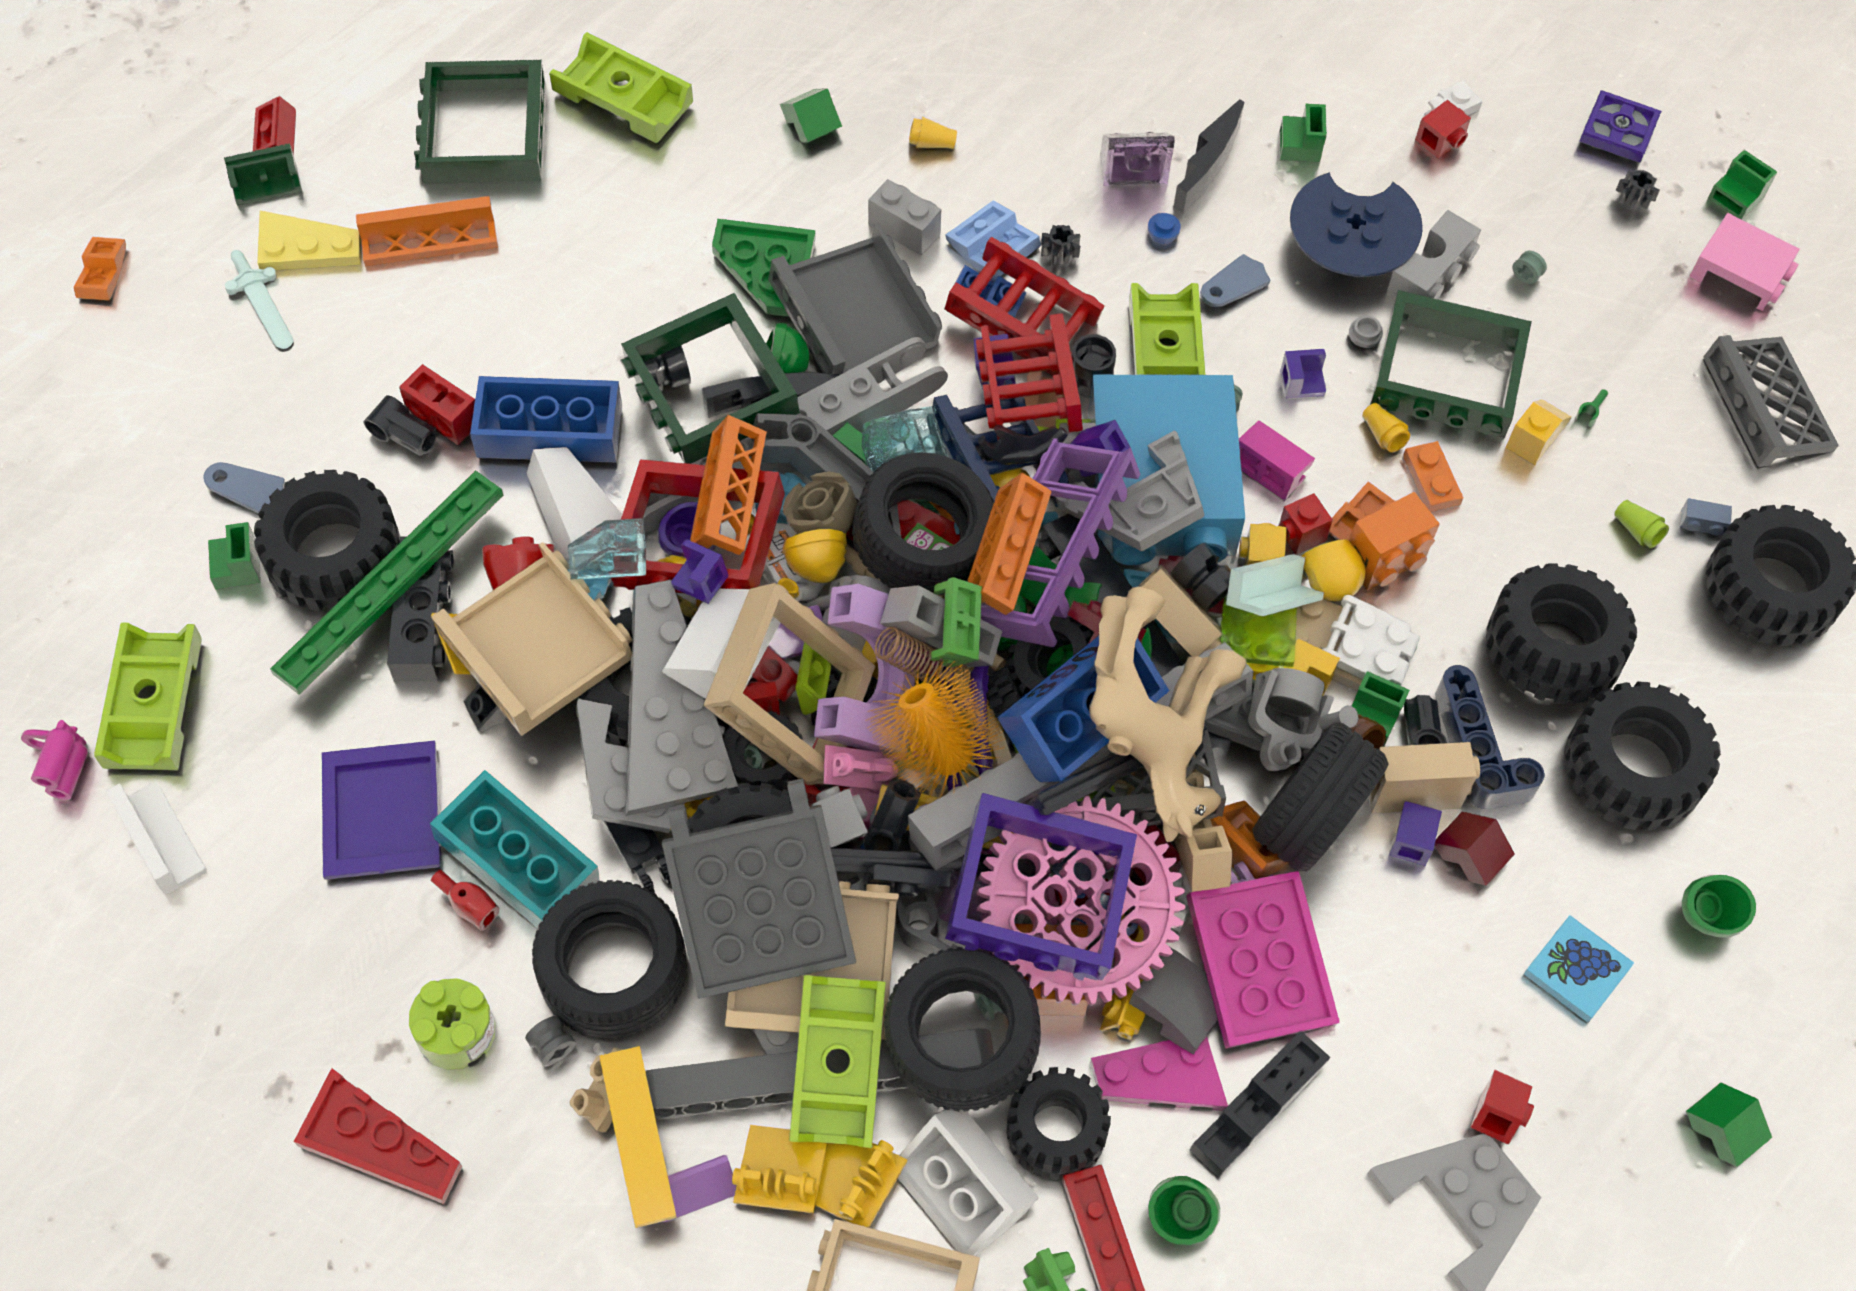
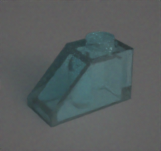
(609, 550)

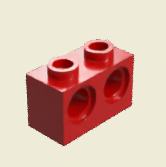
(438, 403)

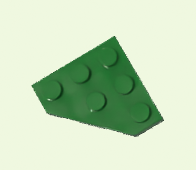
(748, 252)

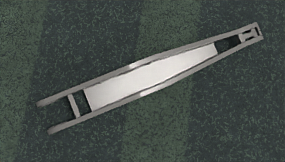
(846, 398)

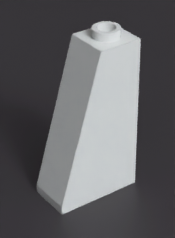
(567, 496)

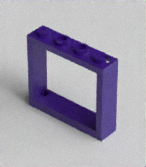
(1060, 830)

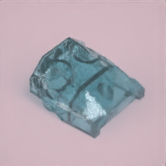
(901, 434)

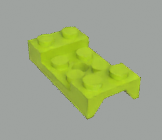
(649, 99)
(1167, 317)
(147, 731)
(842, 1104)

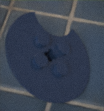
(1353, 231)

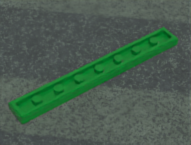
(386, 582)

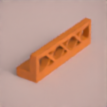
(427, 224)
(715, 486)
(1009, 541)

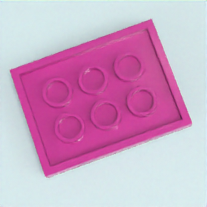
(1262, 959)

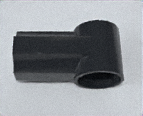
(394, 422)
(1423, 721)
(892, 816)

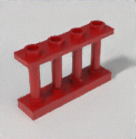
(978, 312)
(1058, 361)

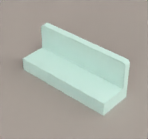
(1270, 586)

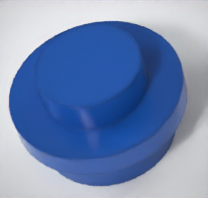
(1164, 228)

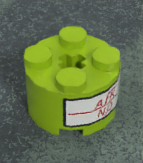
(471, 1025)

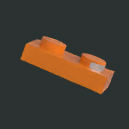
(1433, 476)

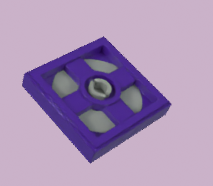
(1620, 126)

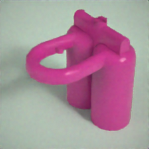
(59, 760)

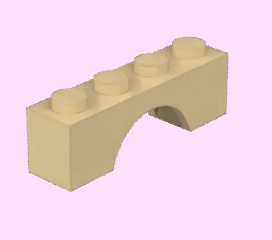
(1206, 853)

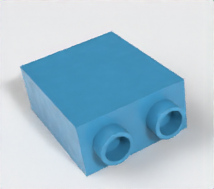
(1206, 422)

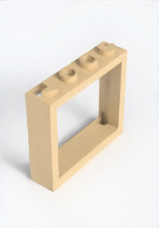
(749, 719)
(890, 1245)

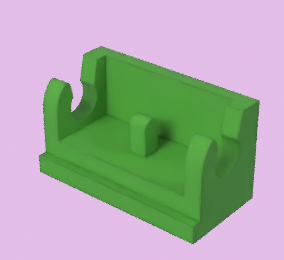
(961, 622)

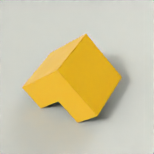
(1315, 662)

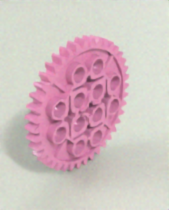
(1149, 905)

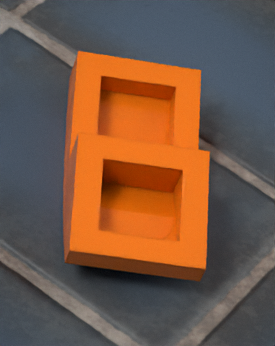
(101, 269)
(1364, 503)

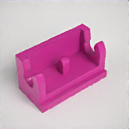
(1273, 460)

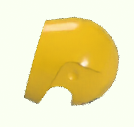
(1335, 569)

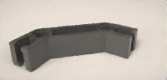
(816, 454)
(918, 908)

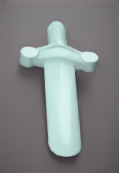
(252, 283)

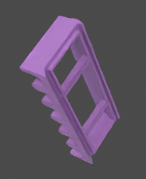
(1113, 466)

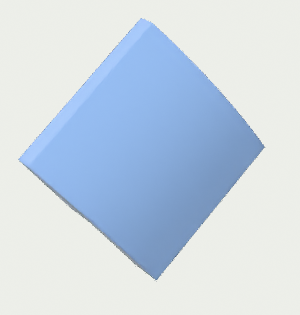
(996, 222)

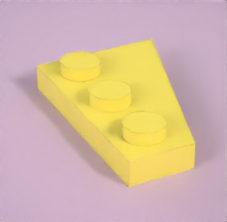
(304, 243)

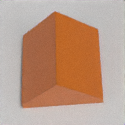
(1238, 824)

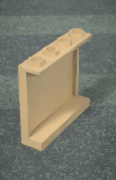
(536, 641)
(871, 927)

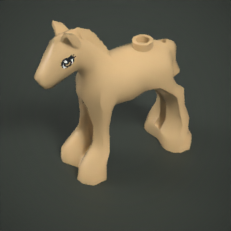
(1151, 732)

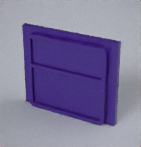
(379, 809)

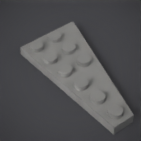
(671, 734)

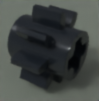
(1637, 190)
(1060, 245)

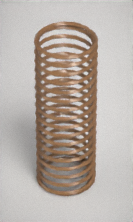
(890, 654)

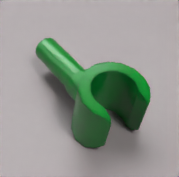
(1592, 408)

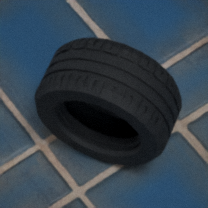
(926, 478)
(1320, 797)
(605, 906)
(953, 973)

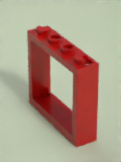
(686, 480)

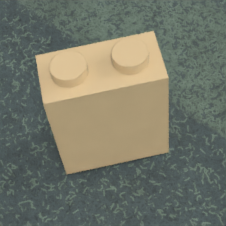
(1182, 615)
(1425, 775)

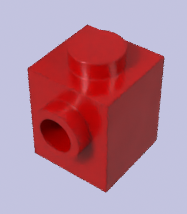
(1443, 129)
(1305, 523)
(1503, 1107)

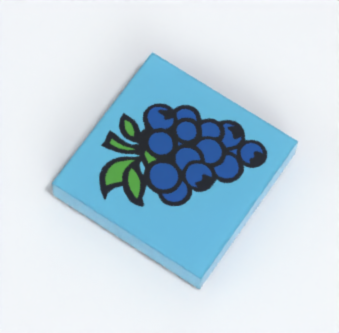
(1578, 968)

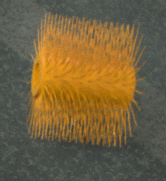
(936, 729)

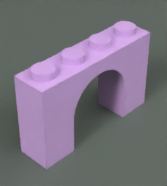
(843, 718)

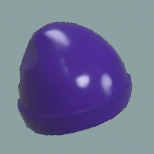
(677, 527)

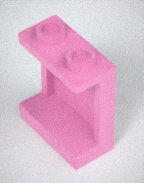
(1748, 259)

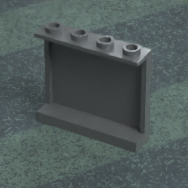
(854, 302)

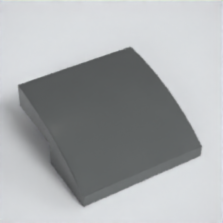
(1179, 1000)

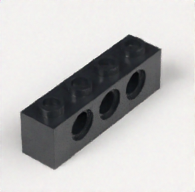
(419, 660)

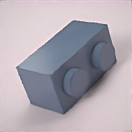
(1705, 516)

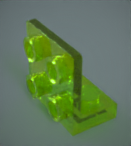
(1260, 638)

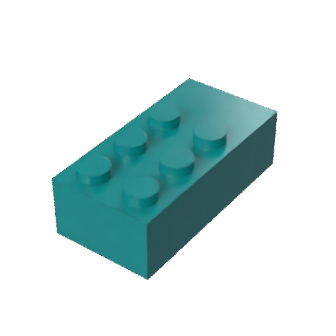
(511, 848)

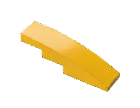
(637, 1137)

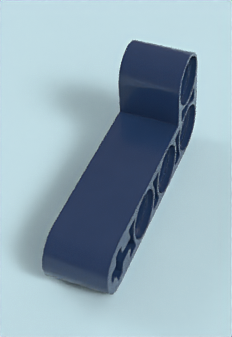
(1493, 770)

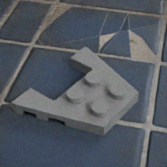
(1155, 504)
(607, 772)
(1479, 1191)

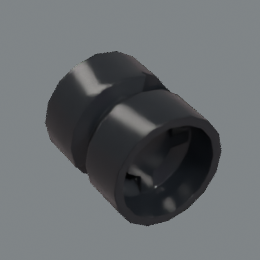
(1090, 357)
(674, 369)
(1203, 575)

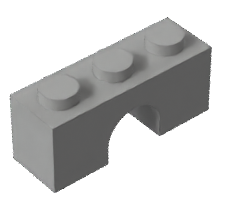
(1450, 243)
(922, 617)

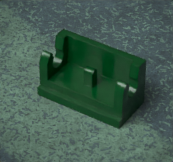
(263, 174)

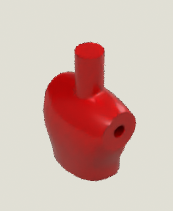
(468, 900)

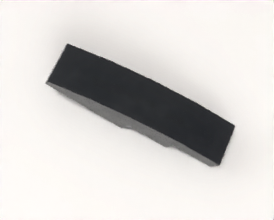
(1211, 152)
(746, 391)
(1259, 1103)

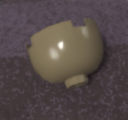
(821, 504)

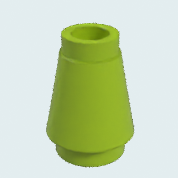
(1642, 524)

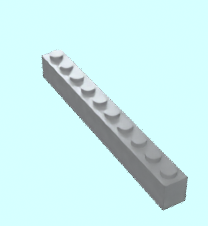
(944, 825)

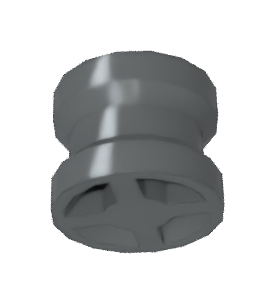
(550, 1040)

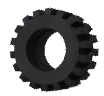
(1031, 659)
(1065, 1092)

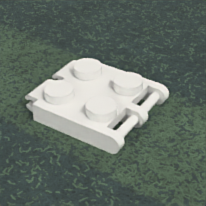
(1372, 641)

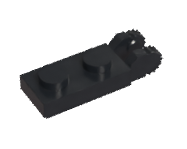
(639, 850)

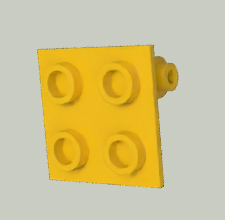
(779, 1171)
(858, 1180)

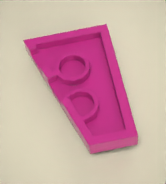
(1160, 1075)

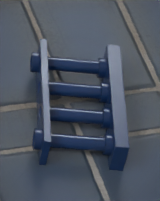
(963, 445)

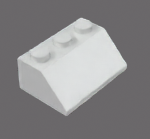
(705, 641)
(964, 1182)

